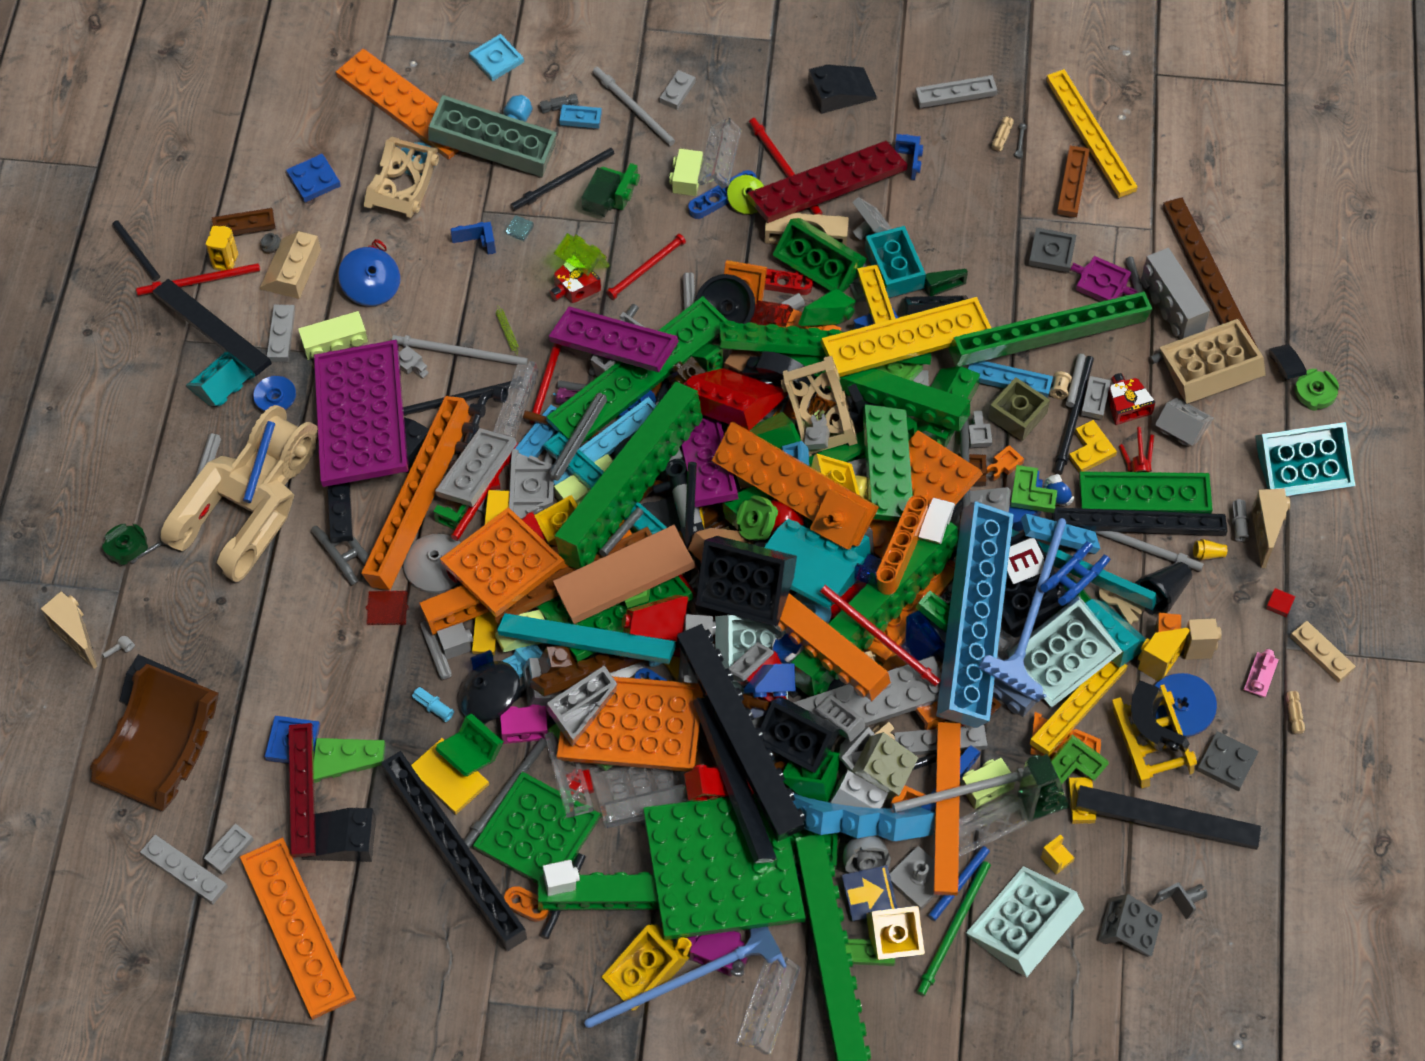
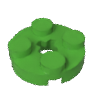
(1313, 399)
(766, 518)

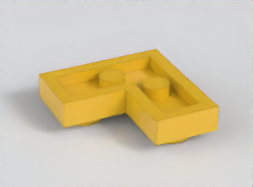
(1095, 450)

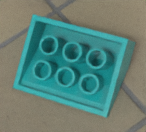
(1306, 459)
(817, 562)

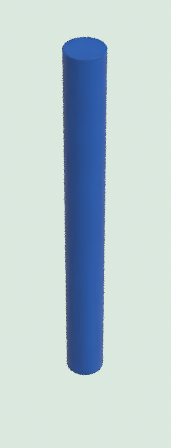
(253, 480)
(962, 879)

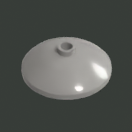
(428, 572)

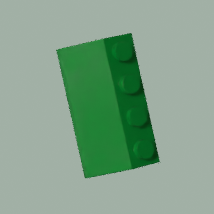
(818, 255)
(956, 381)

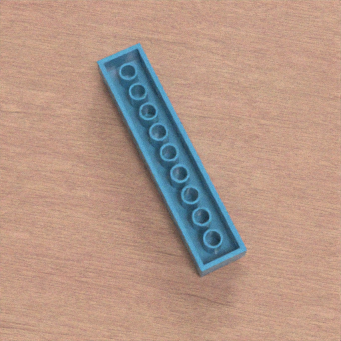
(975, 614)

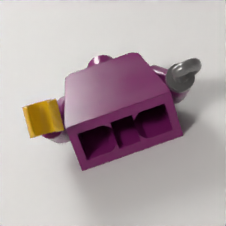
(713, 946)

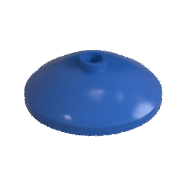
(363, 286)

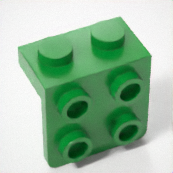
(627, 184)
(471, 747)

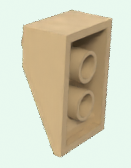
(1267, 517)
(67, 622)

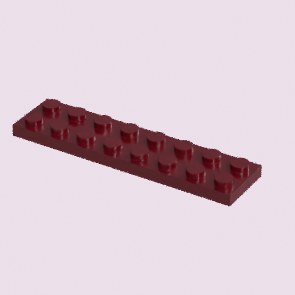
(826, 181)

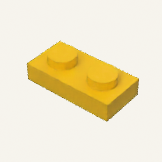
(1079, 816)

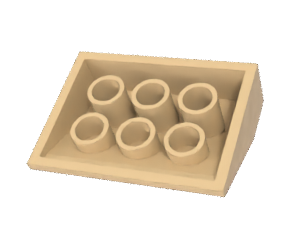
(1213, 361)

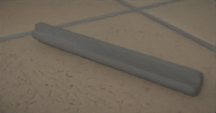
(578, 436)

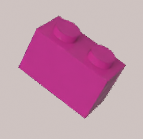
(524, 724)

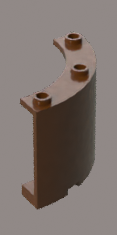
(156, 738)

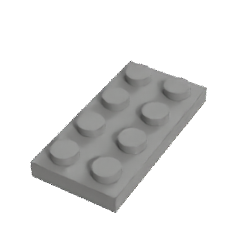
(476, 467)

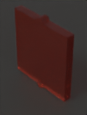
(387, 608)

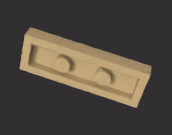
(1322, 651)

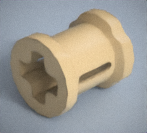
(1060, 385)

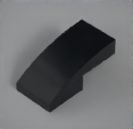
(1288, 361)

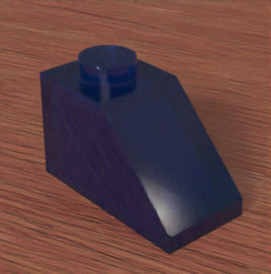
(921, 638)

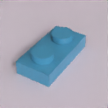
(580, 116)

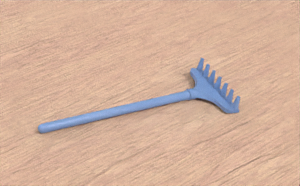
(1012, 670)
(760, 944)

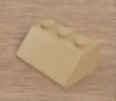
(292, 264)

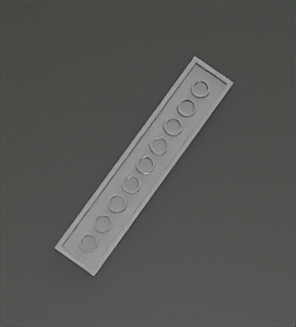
(901, 696)

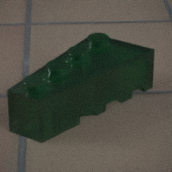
(1041, 788)

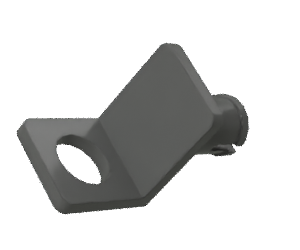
(1184, 899)

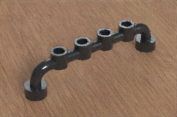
(478, 411)

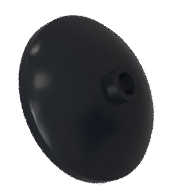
(727, 290)
(489, 690)

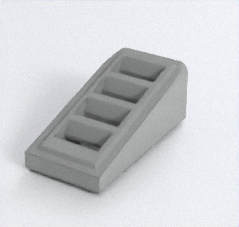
(850, 728)

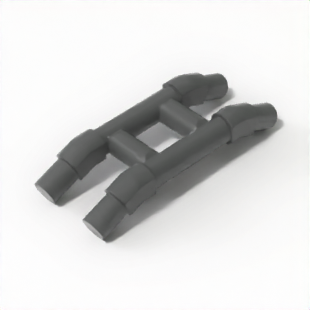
(341, 560)

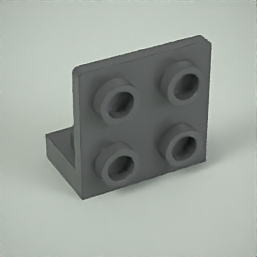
(1131, 923)

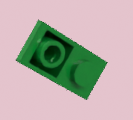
(709, 357)

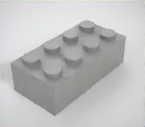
(1174, 294)

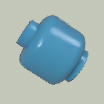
(518, 108)

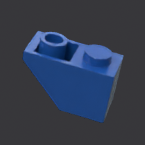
(772, 678)

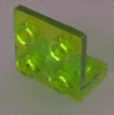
(579, 254)

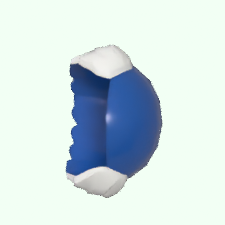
(1064, 494)
(786, 649)

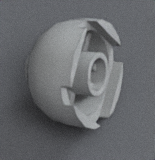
(865, 854)

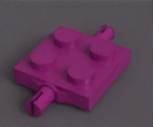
(1103, 280)

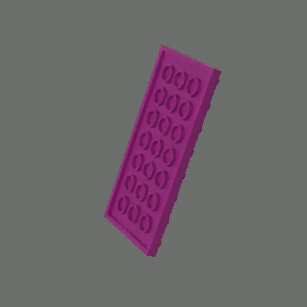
(360, 413)

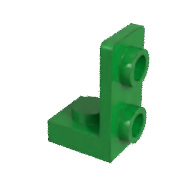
(448, 517)

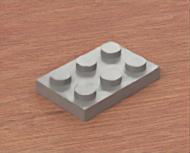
(996, 498)

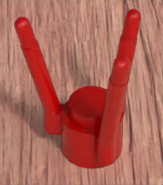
(1139, 463)

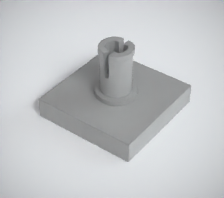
(873, 219)
(915, 878)

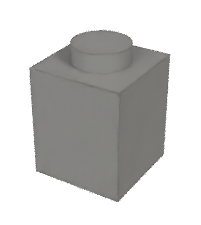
(455, 640)

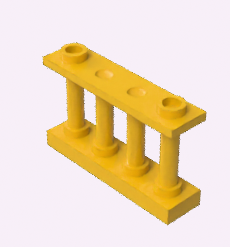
(1137, 752)

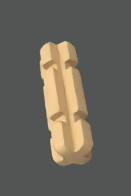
(1002, 133)
(1295, 712)

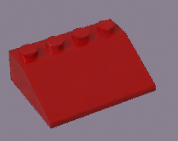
(735, 397)

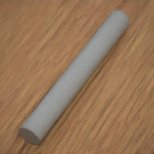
(1075, 380)

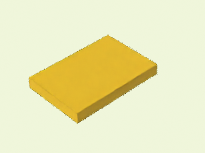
(446, 781)

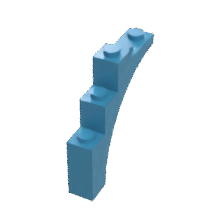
(865, 822)

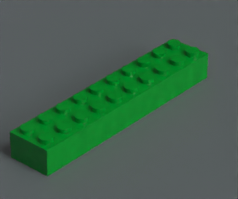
(629, 476)
(878, 608)

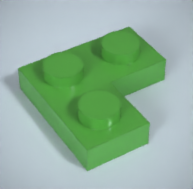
(1027, 495)
(1077, 755)

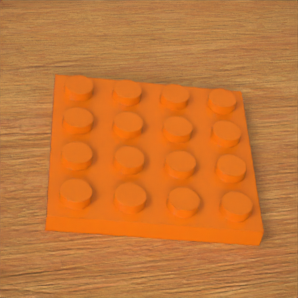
(502, 562)

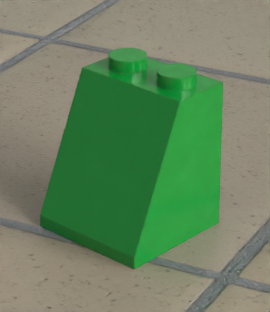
(777, 430)

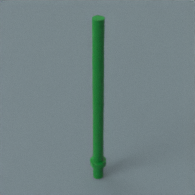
(928, 978)

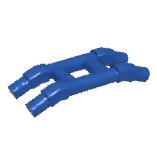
(1073, 563)

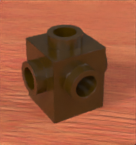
(684, 370)

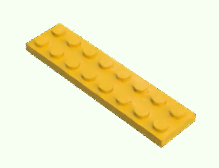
(904, 336)

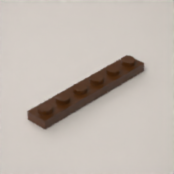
(569, 676)

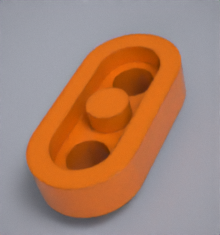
(528, 903)

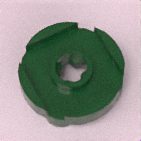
(124, 553)

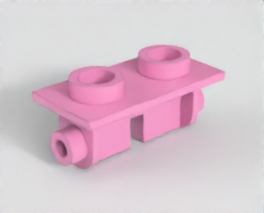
(1261, 673)

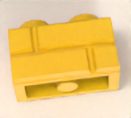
(221, 248)

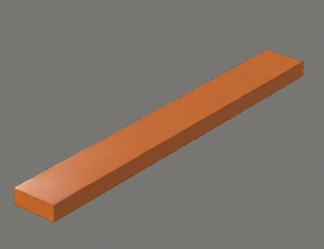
(947, 810)

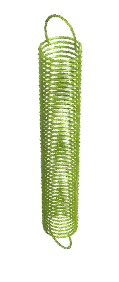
(508, 327)

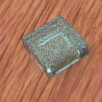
(519, 228)

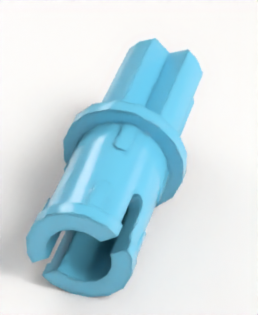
(433, 704)

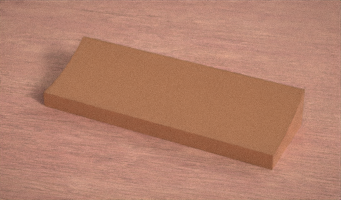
(623, 574)

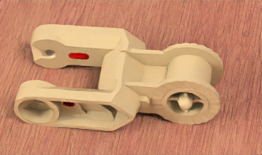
(228, 477)

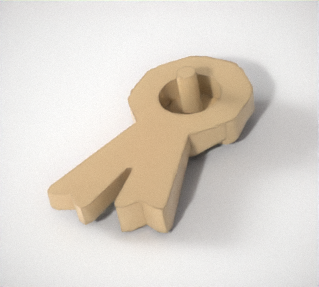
(1127, 608)

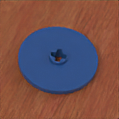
(1199, 700)

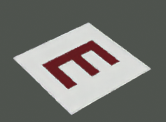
(1024, 560)

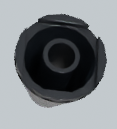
(1167, 584)

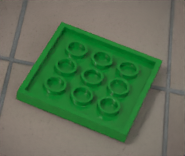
(534, 829)

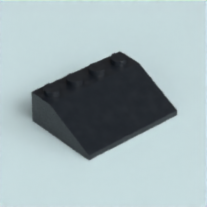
(745, 579)
(1020, 596)

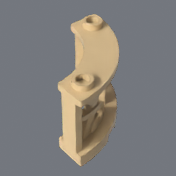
(410, 198)
(828, 378)

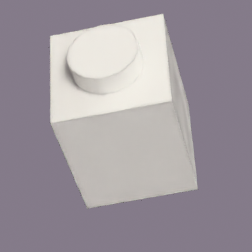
(560, 877)

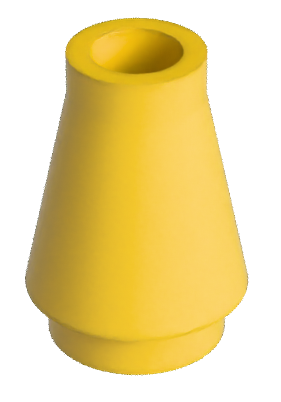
(1208, 550)

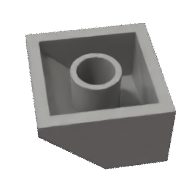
(1183, 421)
(857, 792)

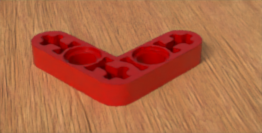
(793, 285)

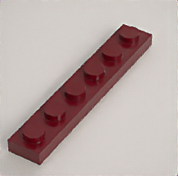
(302, 790)

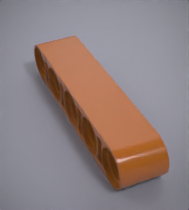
(902, 553)

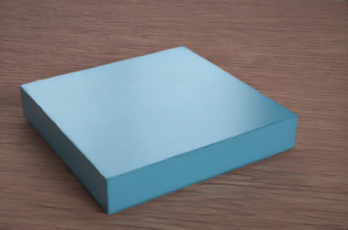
(496, 57)

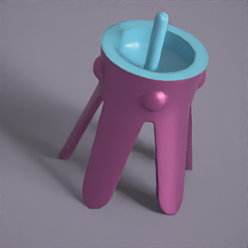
(564, 395)

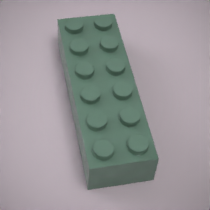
(492, 136)

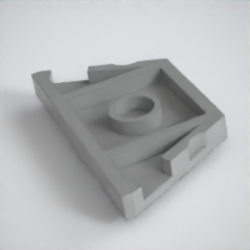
(530, 485)

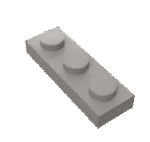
(281, 333)

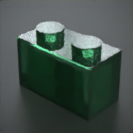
(600, 192)

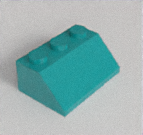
(219, 380)
(1120, 630)

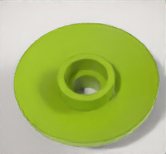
(737, 196)

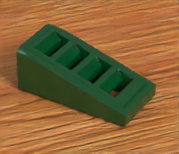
(944, 280)

